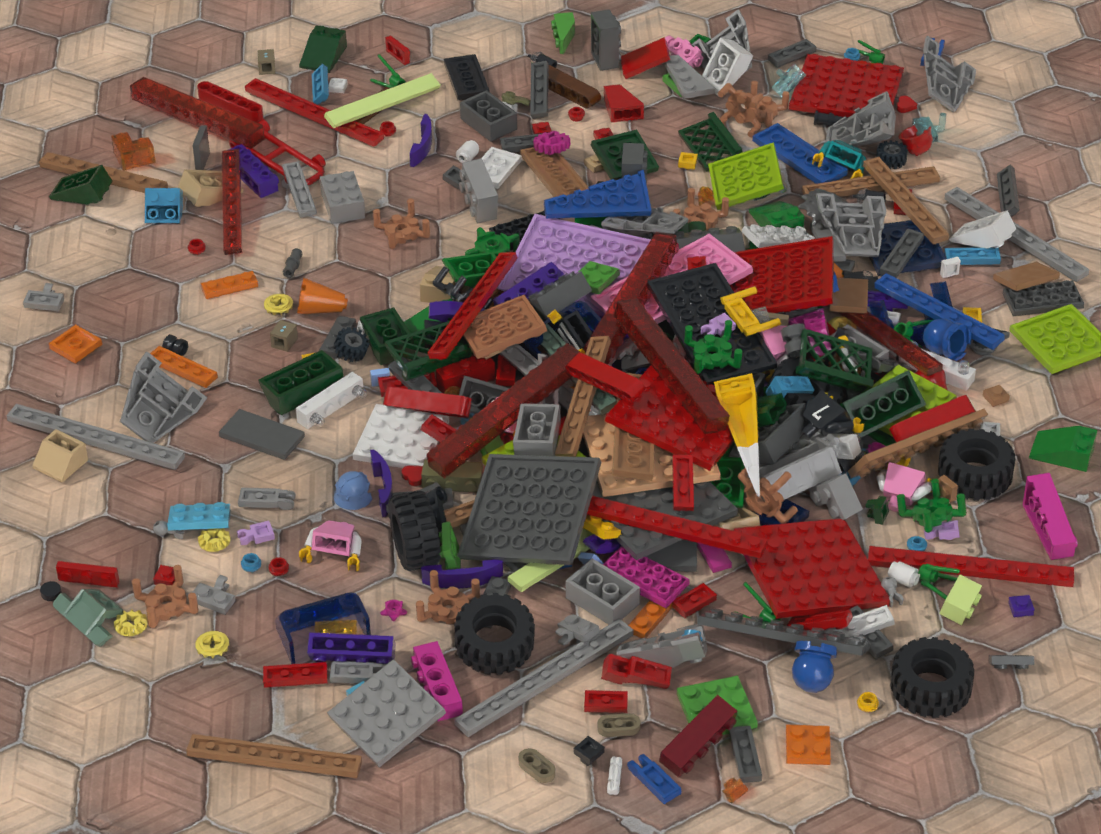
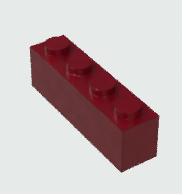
(698, 736)

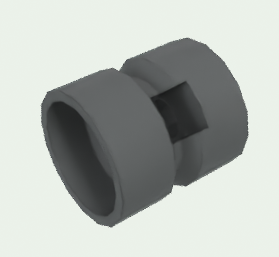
(792, 336)

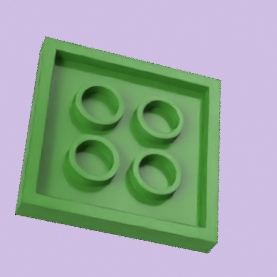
(698, 696)

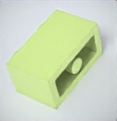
(961, 599)

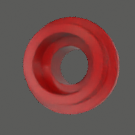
(576, 114)
(388, 128)
(196, 246)
(278, 566)

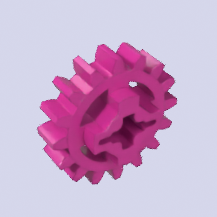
(552, 142)

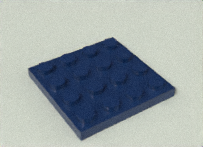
(925, 257)

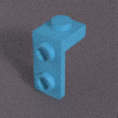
(790, 384)

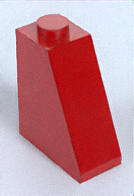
(622, 104)

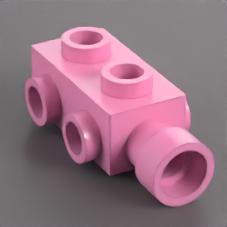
(682, 48)

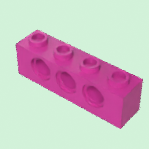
(437, 678)

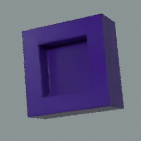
(1021, 606)

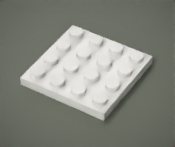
(396, 436)

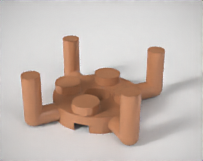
(768, 107)
(735, 109)
(704, 212)
(408, 224)
(772, 499)
(161, 593)
(445, 597)

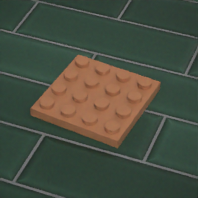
(503, 327)

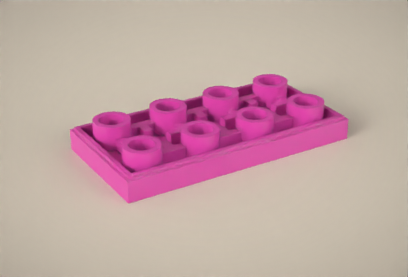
(654, 579)

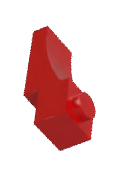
(635, 670)

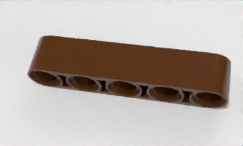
(572, 88)

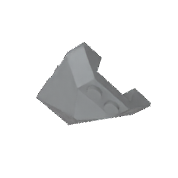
(735, 31)
(944, 81)
(867, 125)
(642, 225)
(854, 225)
(157, 401)
(668, 648)

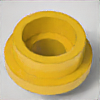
(867, 702)

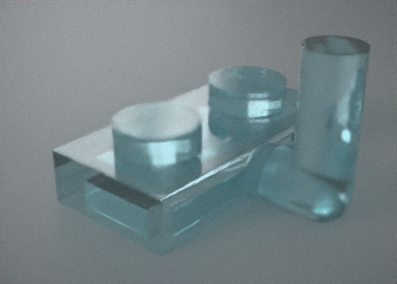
(788, 79)
(924, 123)

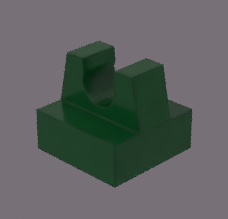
(879, 509)

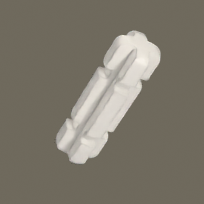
(614, 775)

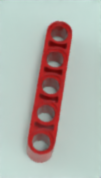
(230, 101)
(605, 377)
(428, 402)
(932, 418)

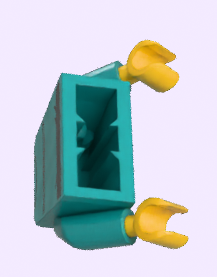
(842, 153)

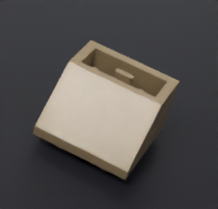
(60, 456)

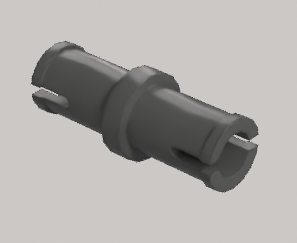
(292, 263)

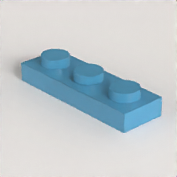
(320, 84)
(974, 256)

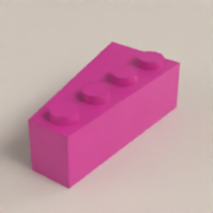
(816, 322)
(1048, 516)

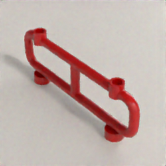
(316, 163)

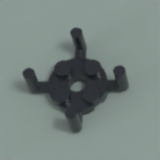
(454, 290)

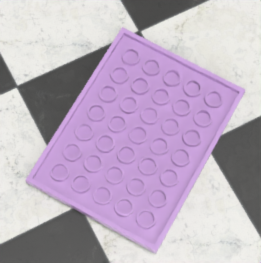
(570, 249)

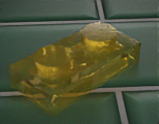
(336, 627)

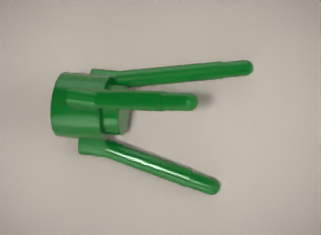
(875, 56)
(394, 80)
(906, 329)
(930, 573)
(767, 613)

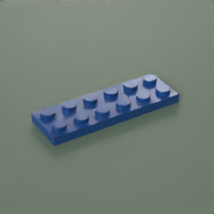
(800, 154)

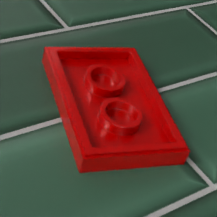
(645, 58)

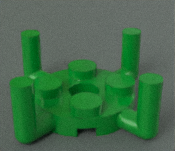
(499, 243)
(713, 344)
(933, 511)

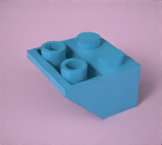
(163, 205)

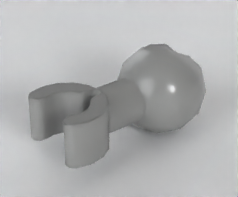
(161, 528)
(890, 586)

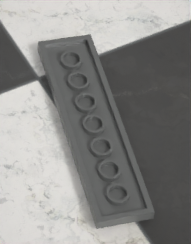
(776, 630)

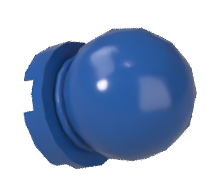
(947, 338)
(813, 667)

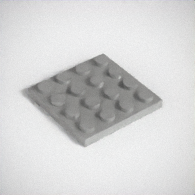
(386, 713)

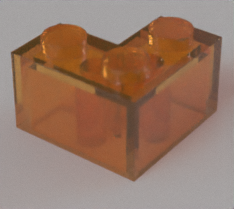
(132, 153)

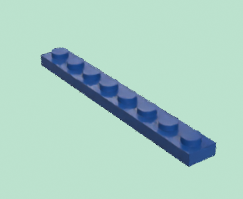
(938, 310)

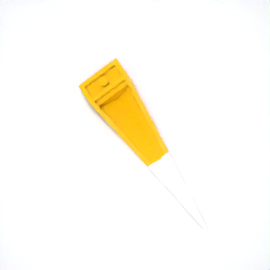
(740, 401)

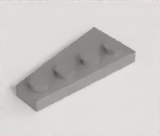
(687, 79)

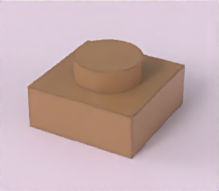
(996, 395)
(948, 488)

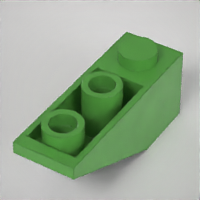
(563, 30)

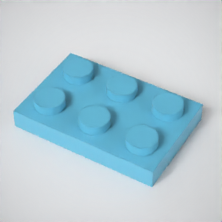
(199, 516)

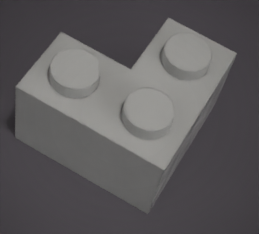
(838, 496)

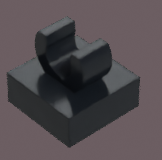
(589, 750)

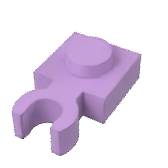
(717, 324)
(948, 531)
(258, 533)

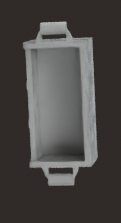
(807, 467)

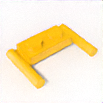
(743, 315)

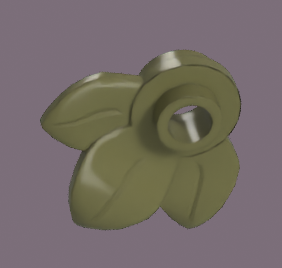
(510, 98)

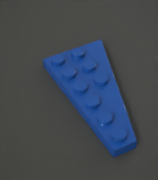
(606, 199)

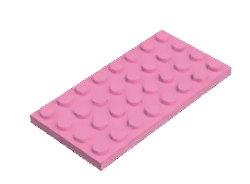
(729, 263)

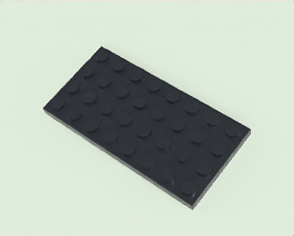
(693, 300)

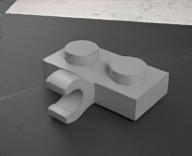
(44, 299)
(215, 597)
(576, 627)

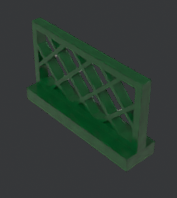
(717, 129)
(423, 365)
(848, 380)

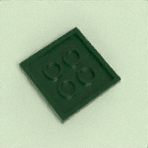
(610, 151)

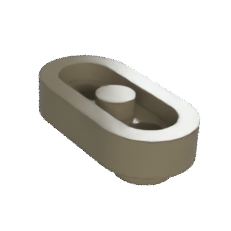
(618, 725)
(540, 769)

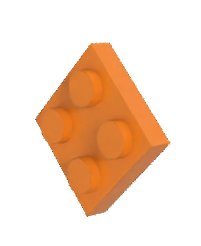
(75, 344)
(808, 744)

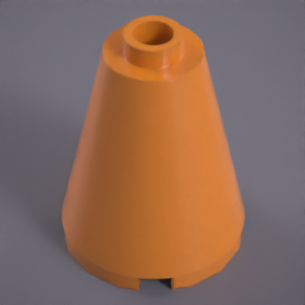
(320, 299)

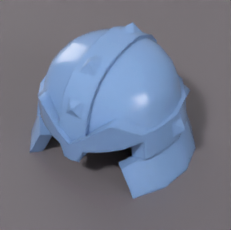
(352, 491)

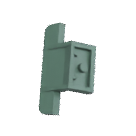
(88, 613)

